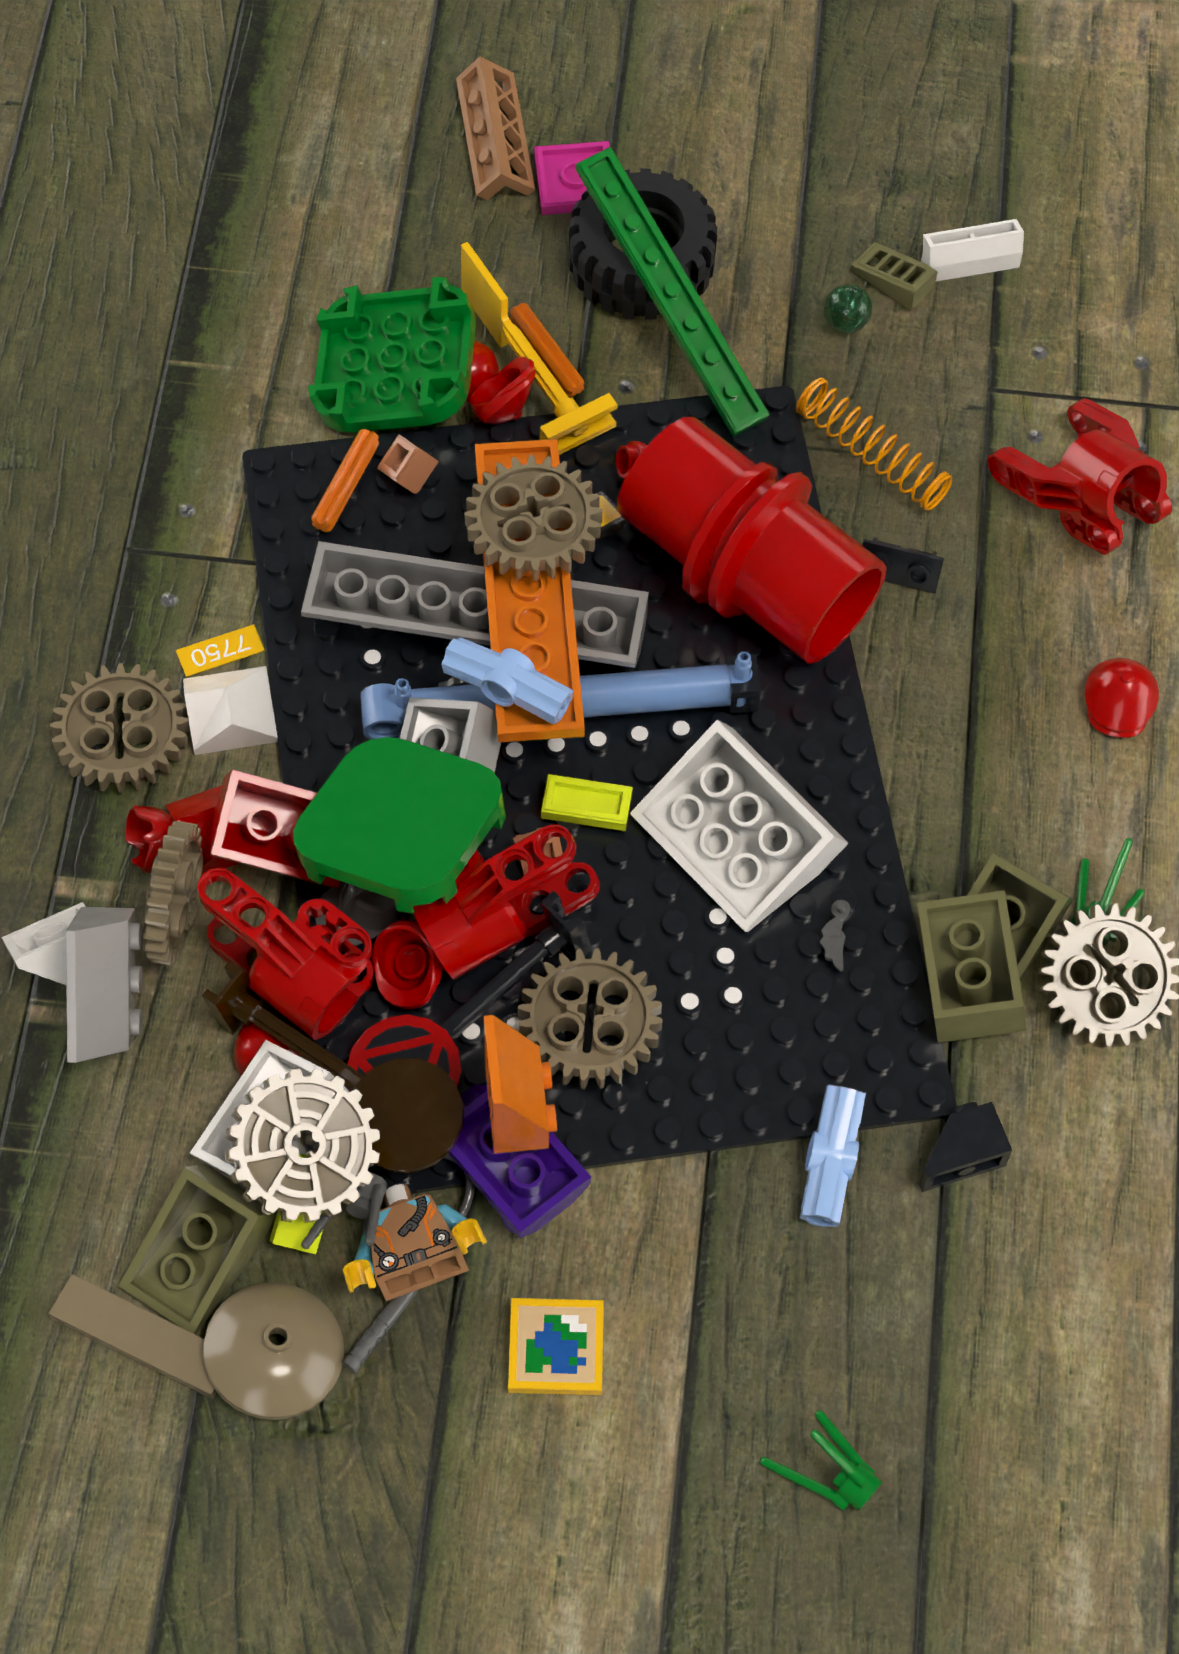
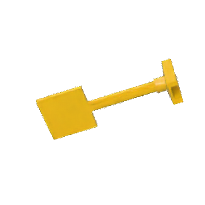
(573, 423)

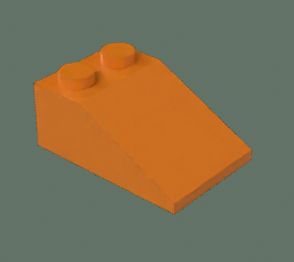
(516, 1089)

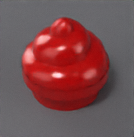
(627, 456)

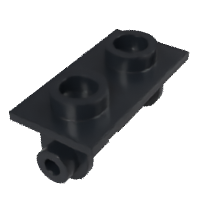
(907, 566)

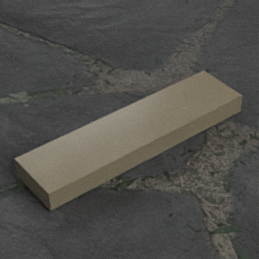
(133, 1333)

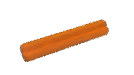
(547, 349)
(345, 480)

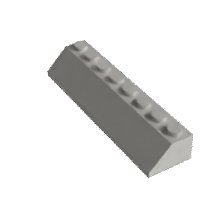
(451, 601)

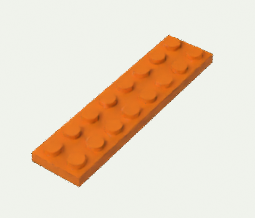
(532, 614)

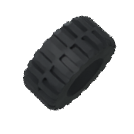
(607, 272)

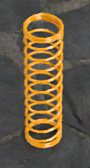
(819, 400)

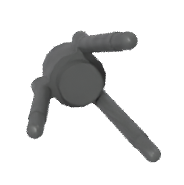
(365, 1207)

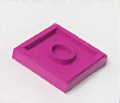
(556, 174)

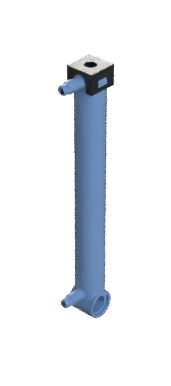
(608, 694)

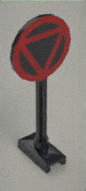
(422, 1038)

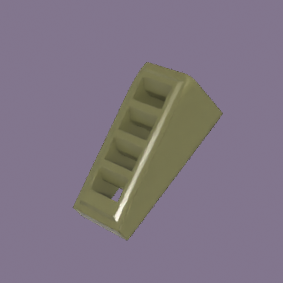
(905, 293)

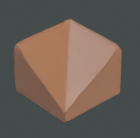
(407, 464)

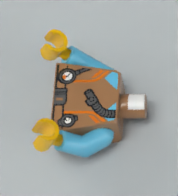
(413, 1245)

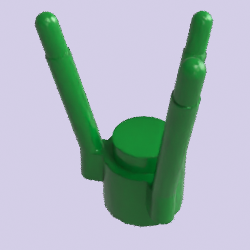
(1109, 890)
(855, 1480)

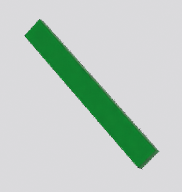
(672, 291)

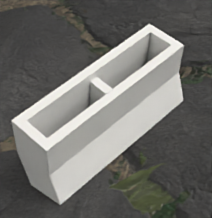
(974, 249)

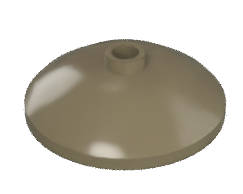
(267, 1377)

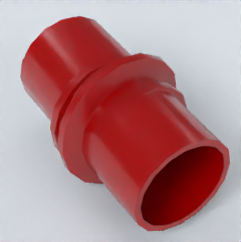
(750, 539)

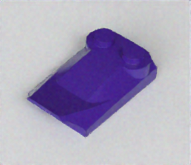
(520, 1185)

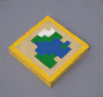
(556, 1346)

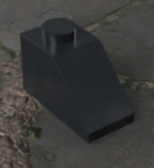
(967, 1146)

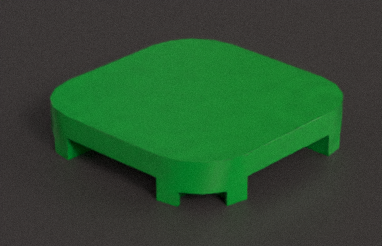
(394, 358)
(399, 821)

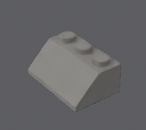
(453, 727)
(102, 982)

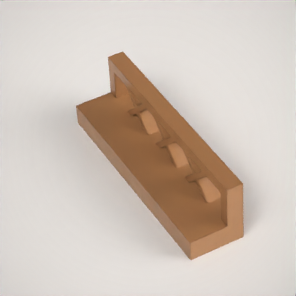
(486, 127)

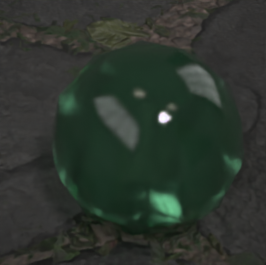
(847, 308)

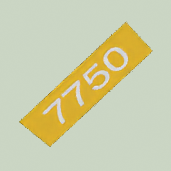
(220, 650)

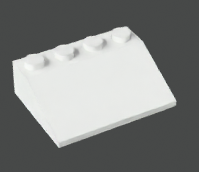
(737, 826)

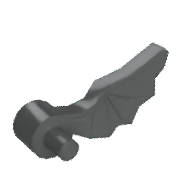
(833, 936)

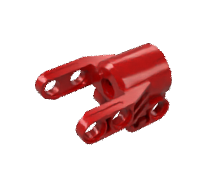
(1092, 476)
(495, 911)
(294, 962)

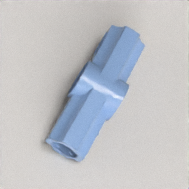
(507, 679)
(832, 1156)

